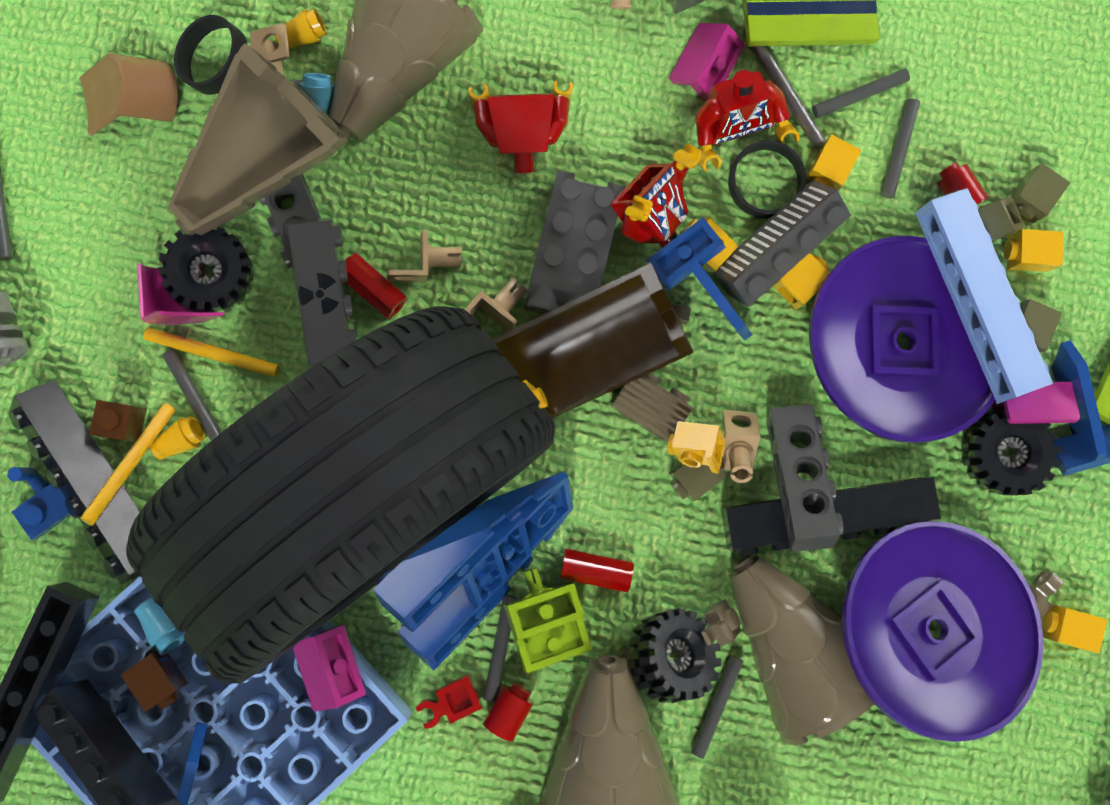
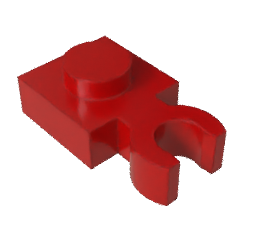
(455, 701)

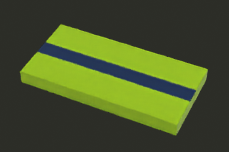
(810, 22)

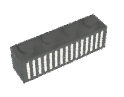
(782, 242)

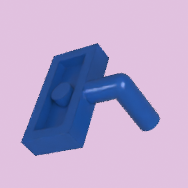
(43, 509)

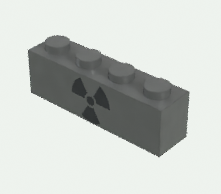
(321, 287)

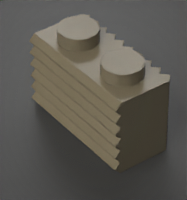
(653, 406)

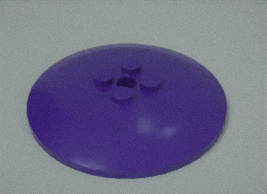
(855, 352)
(988, 639)

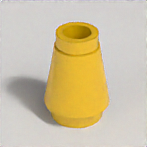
(304, 29)
(178, 438)

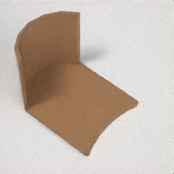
(128, 88)

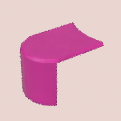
(159, 306)

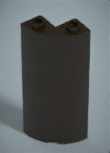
(598, 341)

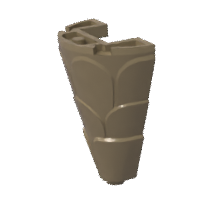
(392, 55)
(250, 145)
(796, 653)
(608, 745)

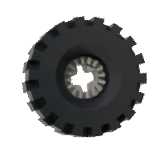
(182, 271)
(1026, 468)
(694, 664)

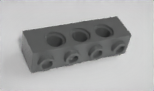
(302, 209)
(803, 528)

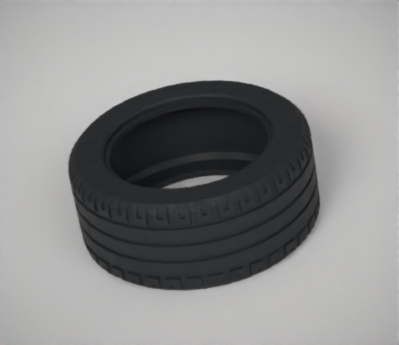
(333, 486)

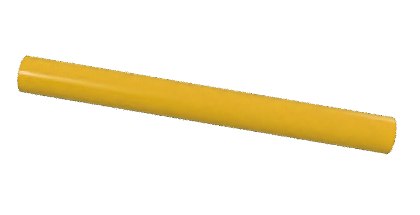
(211, 352)
(127, 465)

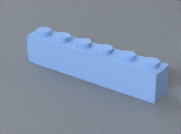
(983, 296)

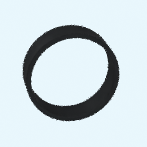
(189, 41)
(769, 145)

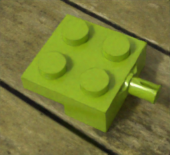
(547, 623)

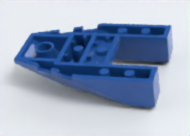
(467, 568)

